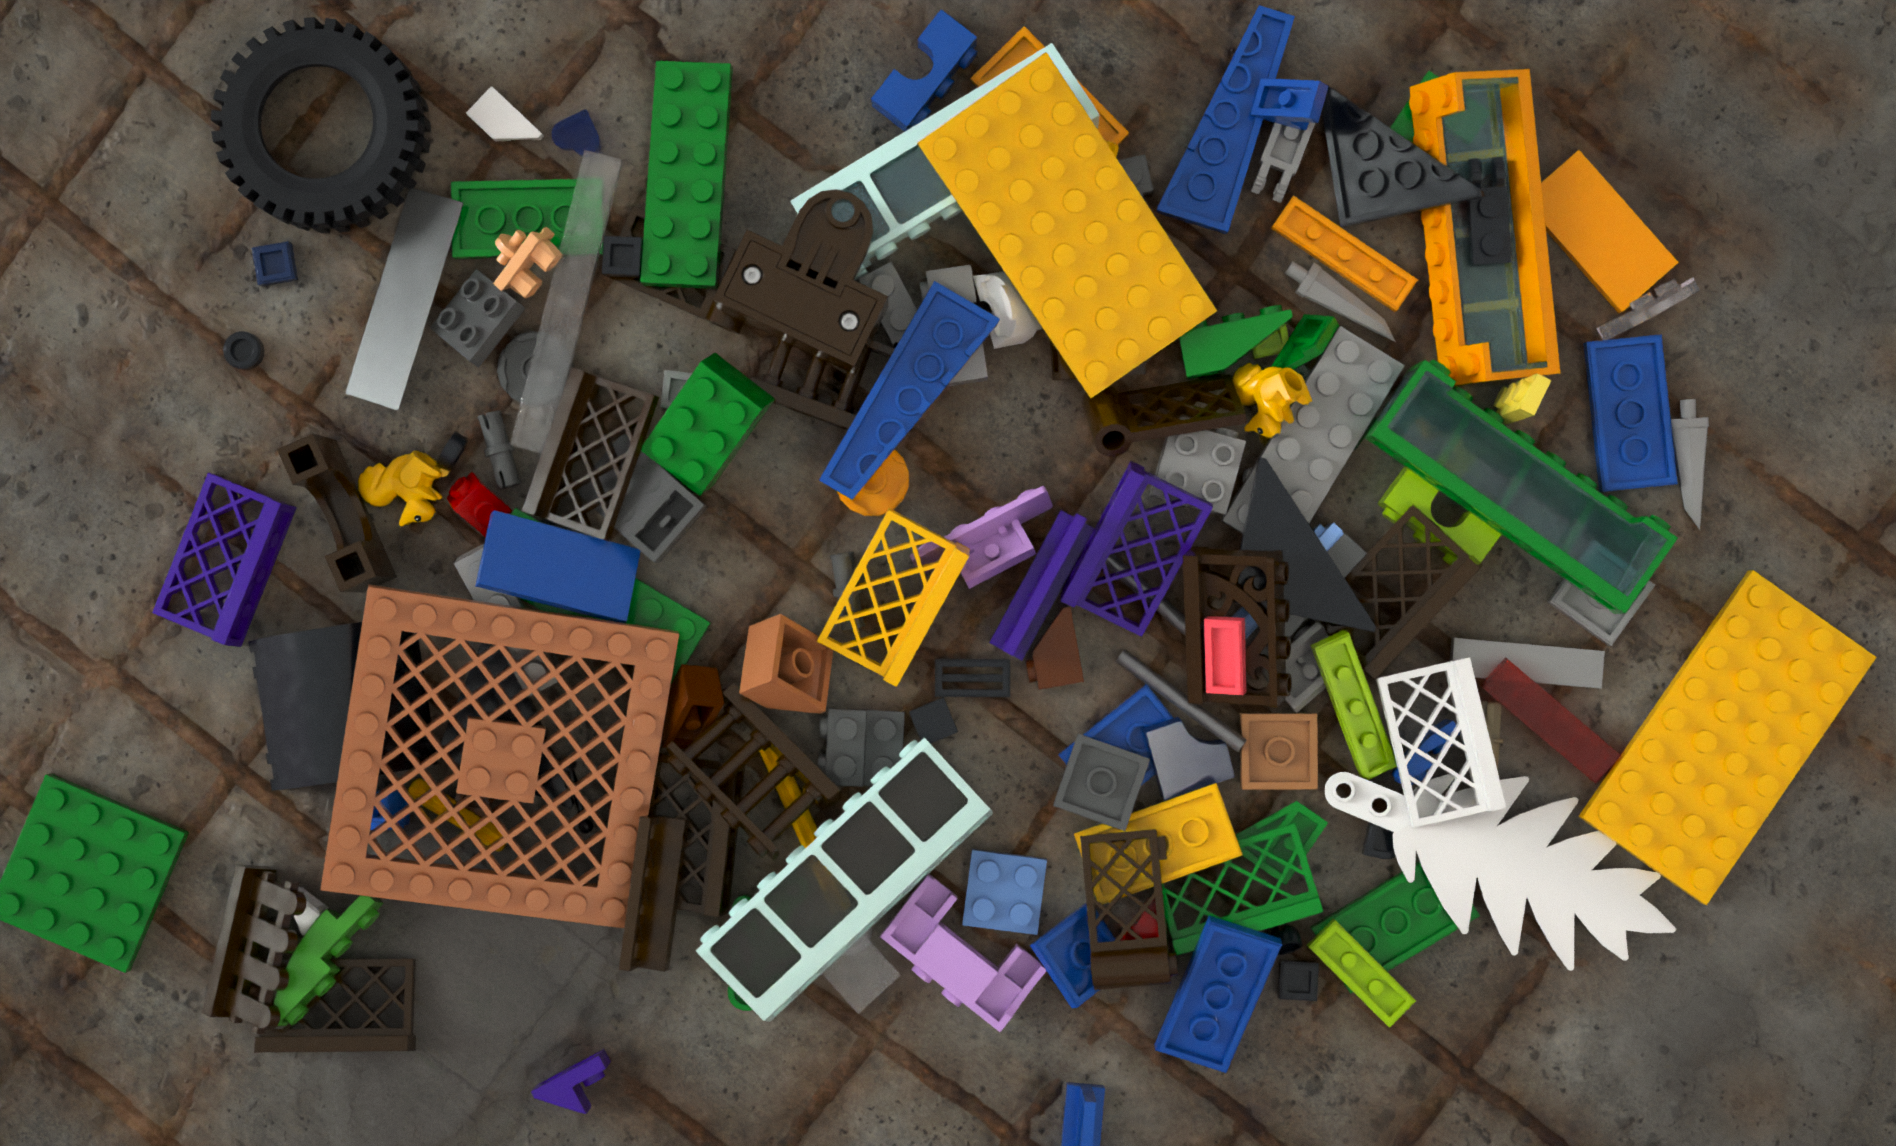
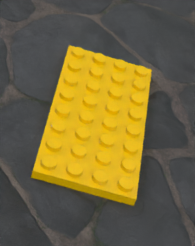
(1067, 225)
(1727, 737)

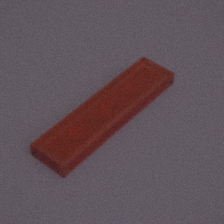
(1550, 720)

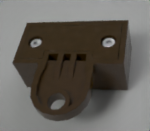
(809, 284)

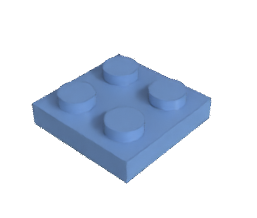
(1004, 891)

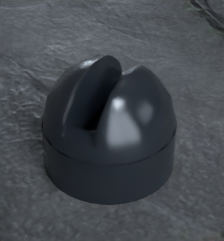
(1289, 937)

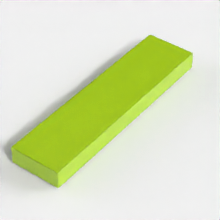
(1354, 705)

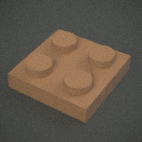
(1279, 751)

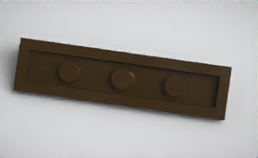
(654, 893)

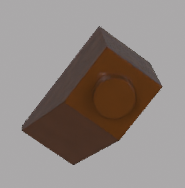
(1056, 654)
(692, 704)

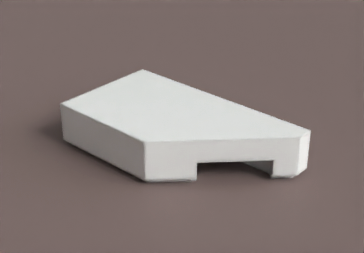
(501, 119)

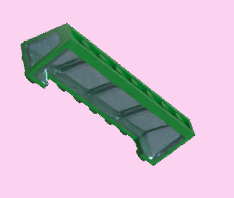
(1519, 488)

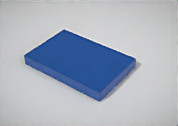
(1125, 725)

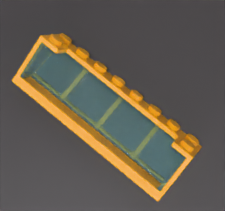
(1497, 316)

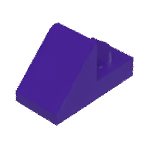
(565, 1087)

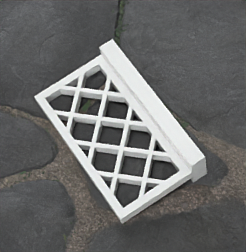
(1473, 734)

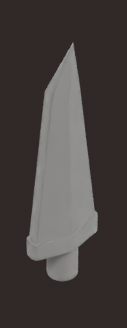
(1329, 293)
(1690, 454)

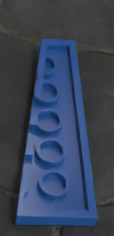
(1220, 151)
(921, 366)

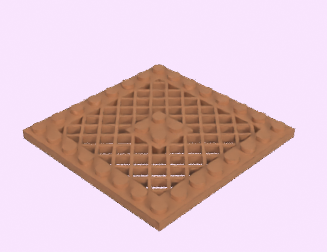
(497, 758)

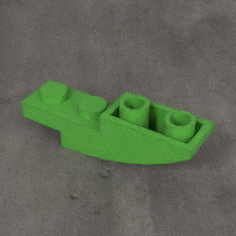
(310, 965)

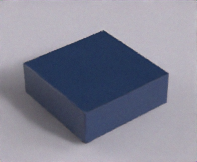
(274, 263)

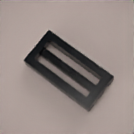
(939, 677)

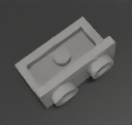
(1303, 667)

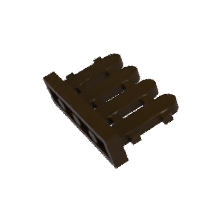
(238, 946)

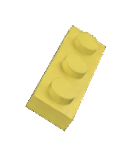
(1521, 398)

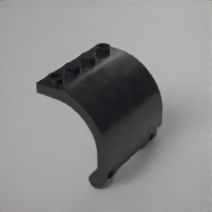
(306, 702)

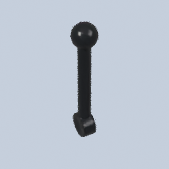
(586, 825)

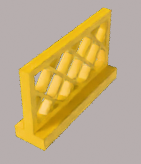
(923, 611)

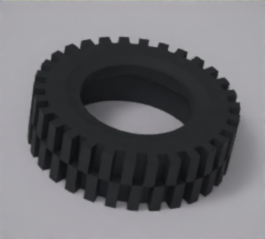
(373, 178)

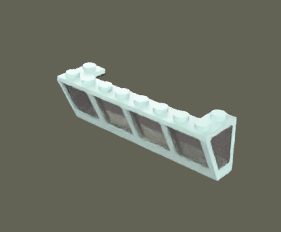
(843, 880)

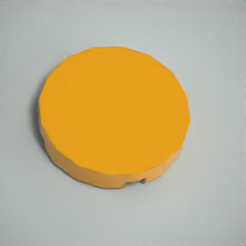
(883, 490)

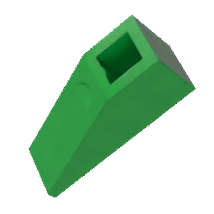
(1218, 347)

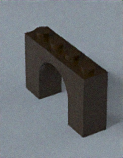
(322, 470)

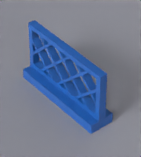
(1083, 1114)

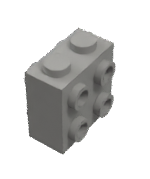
(1202, 465)

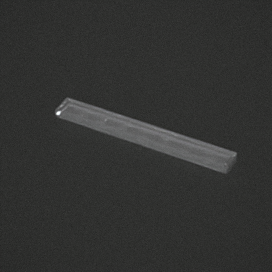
(567, 299)

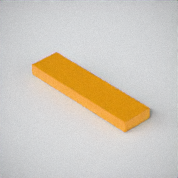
(1344, 254)

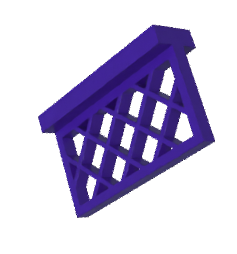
(1106, 534)
(248, 579)
(1041, 584)

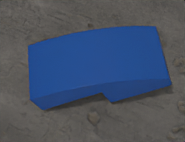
(1418, 765)

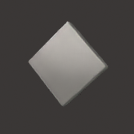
(1591, 614)

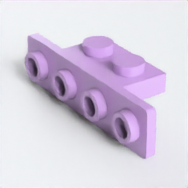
(995, 539)

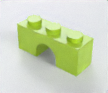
(1468, 532)

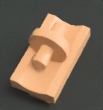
(535, 249)

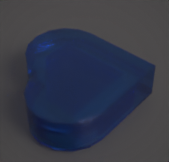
(577, 134)

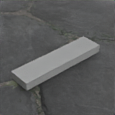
(1538, 662)

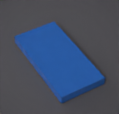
(1630, 413)
(558, 567)
(1217, 994)

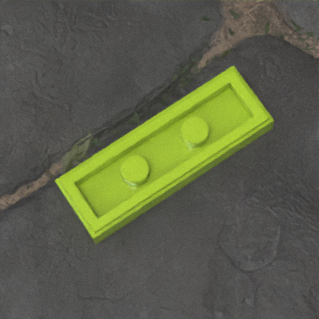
(1361, 973)

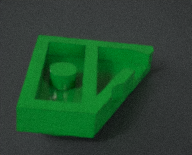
(1309, 829)

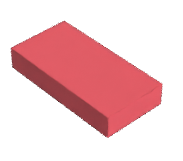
(1225, 655)

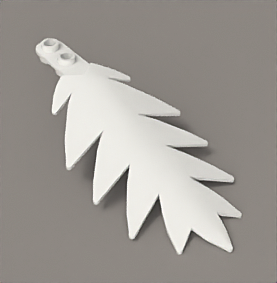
(1512, 865)

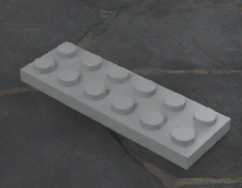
(1311, 451)

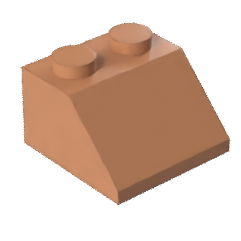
(786, 667)

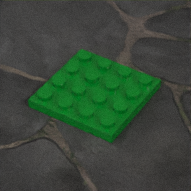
(88, 872)

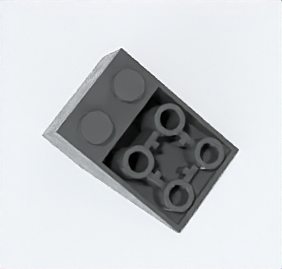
(655, 507)

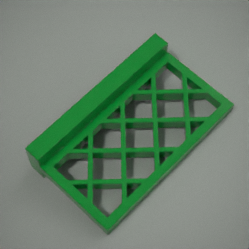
(1257, 917)

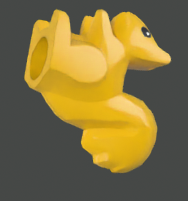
(1273, 393)
(409, 478)

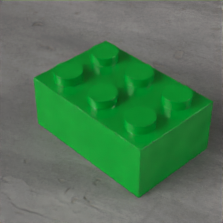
(707, 423)

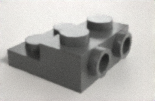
(860, 744)

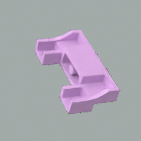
(955, 964)

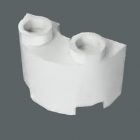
(1016, 320)

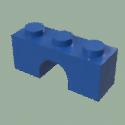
(907, 100)

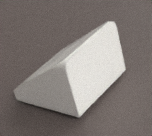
(312, 912)

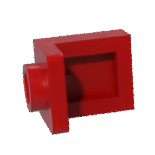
(475, 502)

